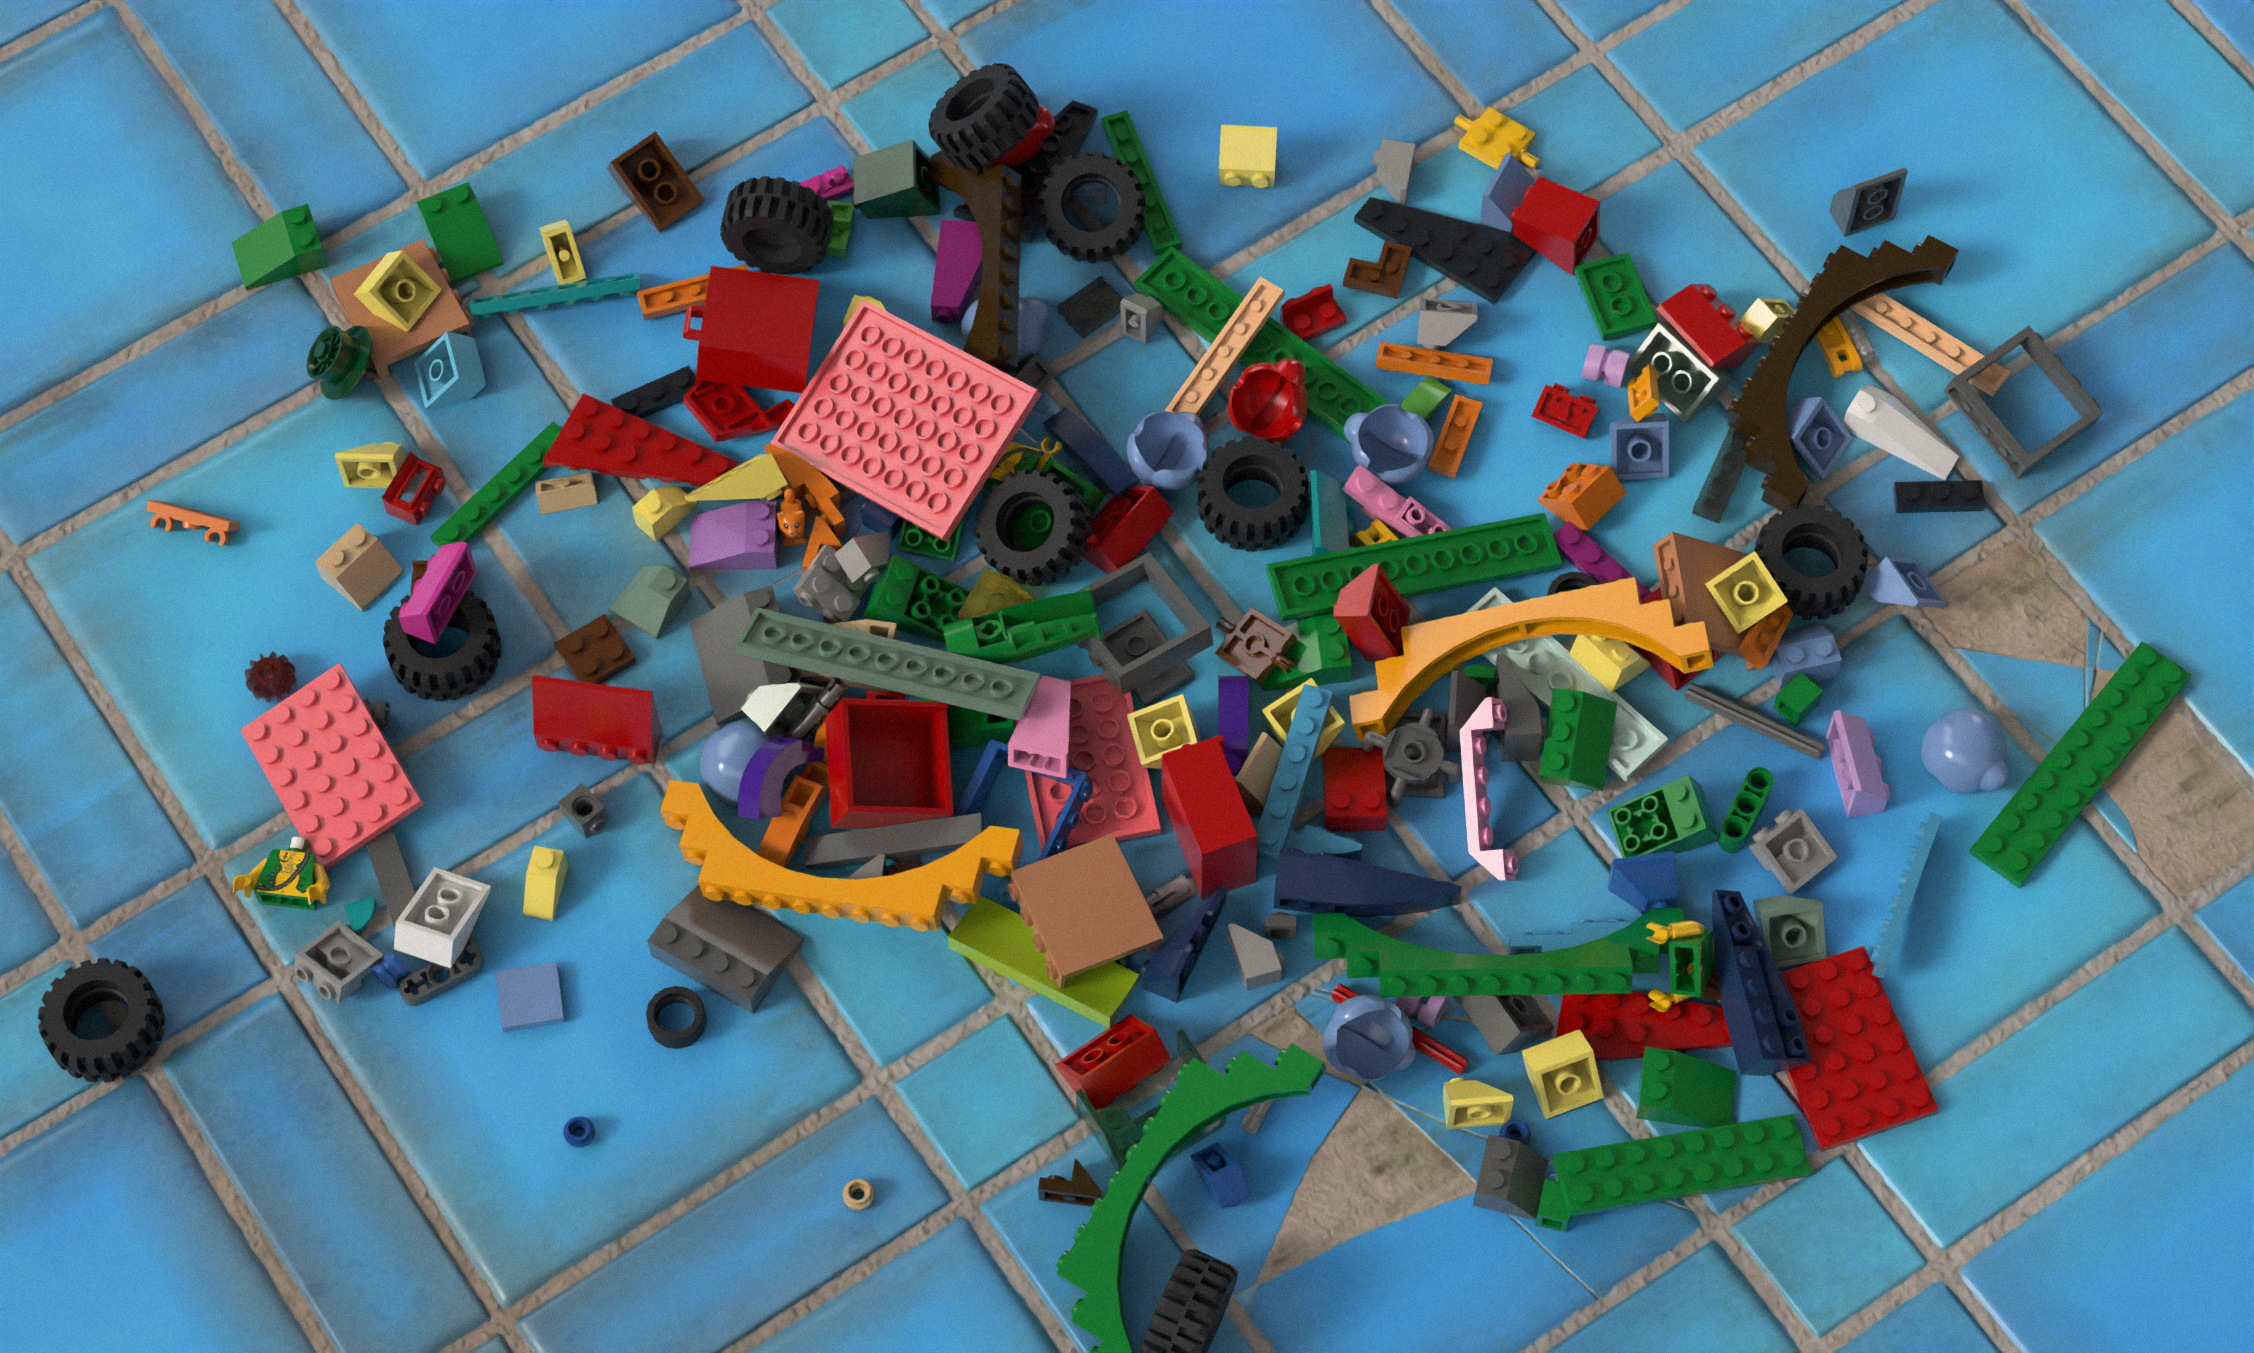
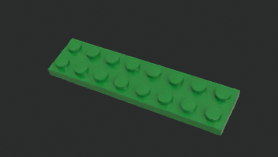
(1681, 1165)

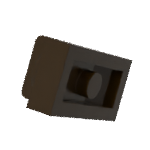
(1078, 1191)

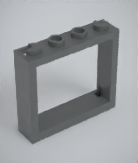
(1992, 428)
(1163, 657)

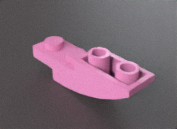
(1399, 515)

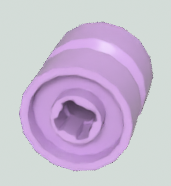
(1605, 365)
(1429, 1013)

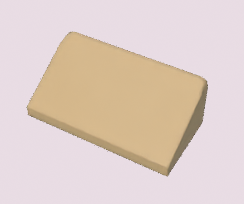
(566, 493)

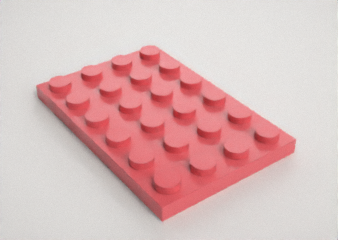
(1107, 752)
(332, 767)

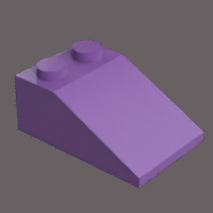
(735, 537)

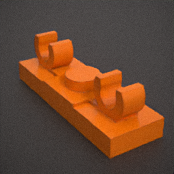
(192, 519)

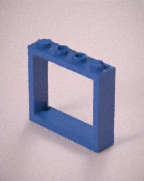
(985, 775)

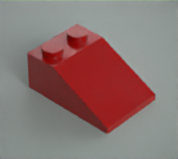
(1354, 790)

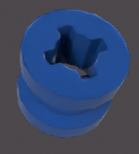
(390, 971)

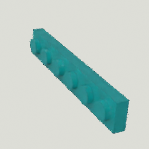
(543, 297)

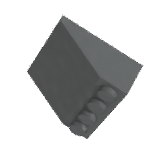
(728, 674)
(724, 947)

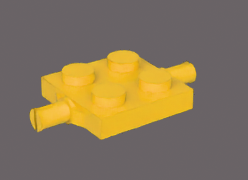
(1494, 136)

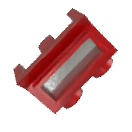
(413, 490)

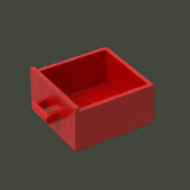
(755, 329)
(888, 761)
(1209, 817)

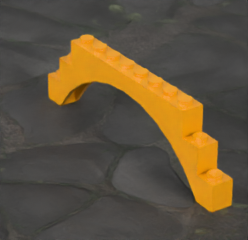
(1599, 610)
(902, 899)

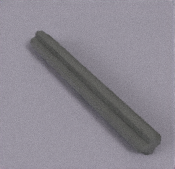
(1755, 721)

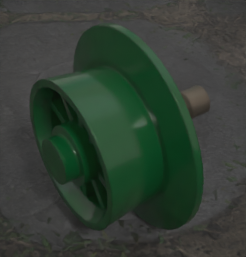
(340, 360)

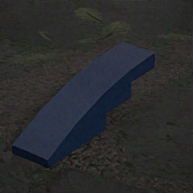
(1091, 452)

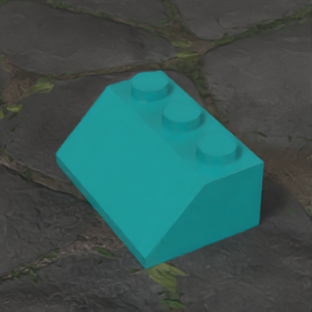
(1328, 514)

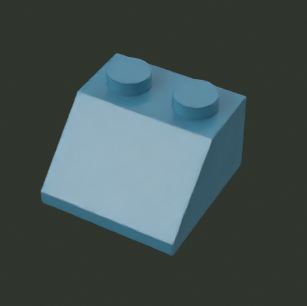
(449, 371)

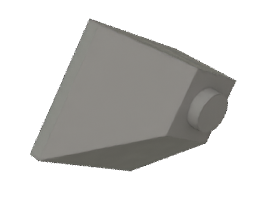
(1443, 321)

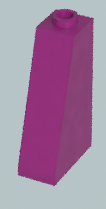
(956, 270)

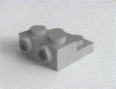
(828, 588)
(1792, 849)
(336, 962)

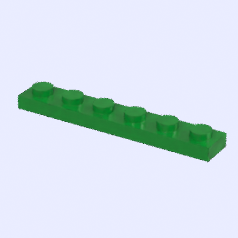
(1127, 146)
(498, 492)

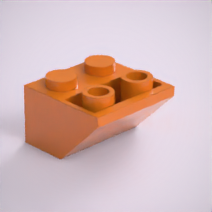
(1582, 494)

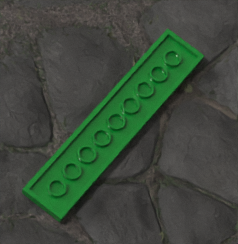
(1207, 306)
(1418, 563)
(2080, 764)

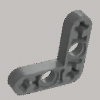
(459, 973)

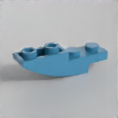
(1318, 840)
(1580, 933)

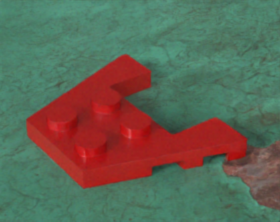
(730, 412)

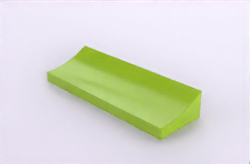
(1005, 945)

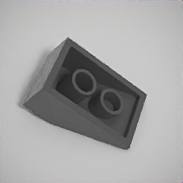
(1868, 202)
(1523, 727)

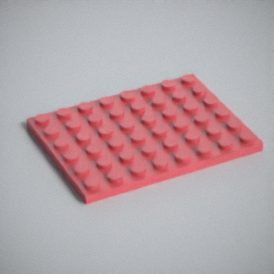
(906, 419)

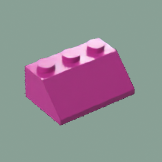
(438, 592)

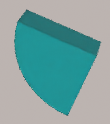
(360, 913)

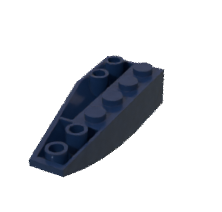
(1354, 888)
(1753, 994)

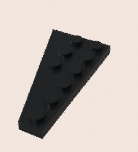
(1066, 139)
(1463, 251)

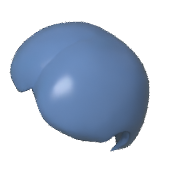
(1031, 319)
(1390, 442)
(1168, 449)
(1966, 752)
(727, 756)
(1369, 1038)

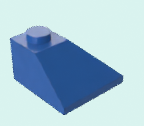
(1645, 880)

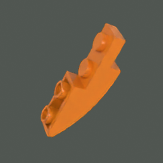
(811, 486)
(797, 809)

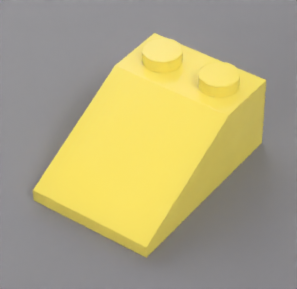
(751, 480)

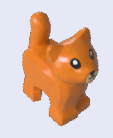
(792, 520)

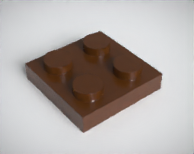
(595, 651)

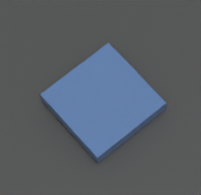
(530, 997)

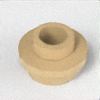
(854, 1186)

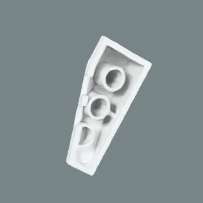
(1894, 428)

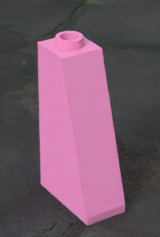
(1042, 735)

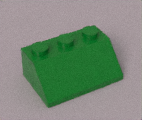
(1578, 740)

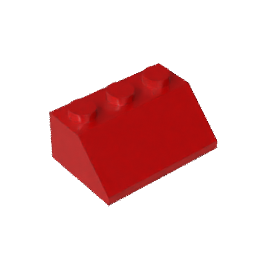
(1709, 326)
(1125, 527)
(1372, 614)
(1114, 1061)

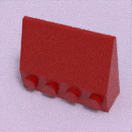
(595, 720)

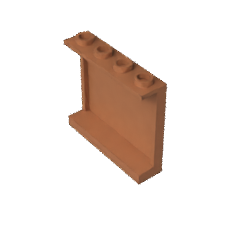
(388, 340)
(1683, 569)
(1084, 908)

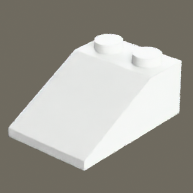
(440, 917)

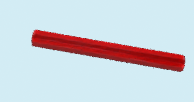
(1421, 1040)

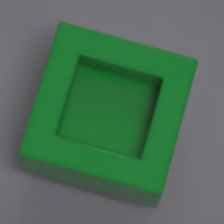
(1481, 674)

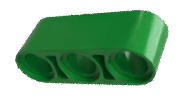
(1743, 822)

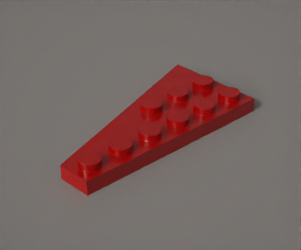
(630, 447)
(1625, 1024)

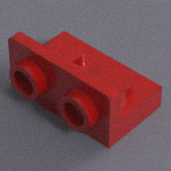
(1312, 313)
(1566, 411)

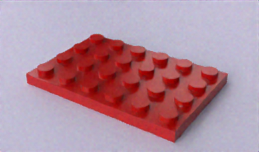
(1860, 1059)

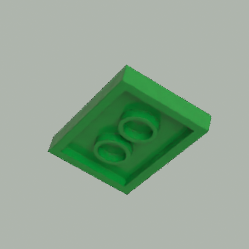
(1615, 296)

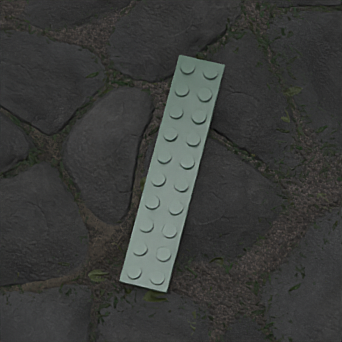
(888, 663)

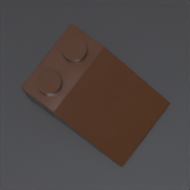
(655, 182)

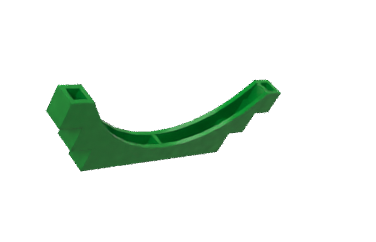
(1419, 971)
(1193, 1104)

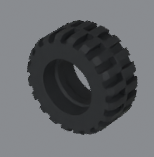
(983, 116)
(1084, 170)
(776, 225)
(1004, 508)
(1252, 526)
(1826, 533)
(450, 674)
(85, 988)
(1191, 1305)

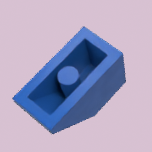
(1220, 1175)

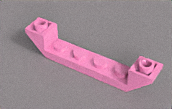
(1487, 717)

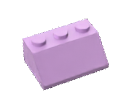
(1856, 765)

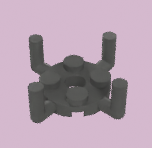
(1407, 770)

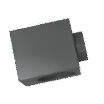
(578, 801)

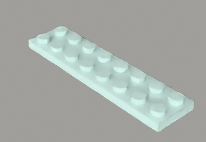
(1547, 665)

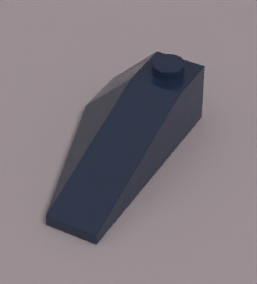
(1177, 956)

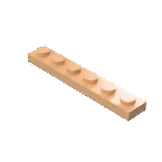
(1930, 340)
(1227, 348)

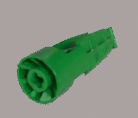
(1025, 629)

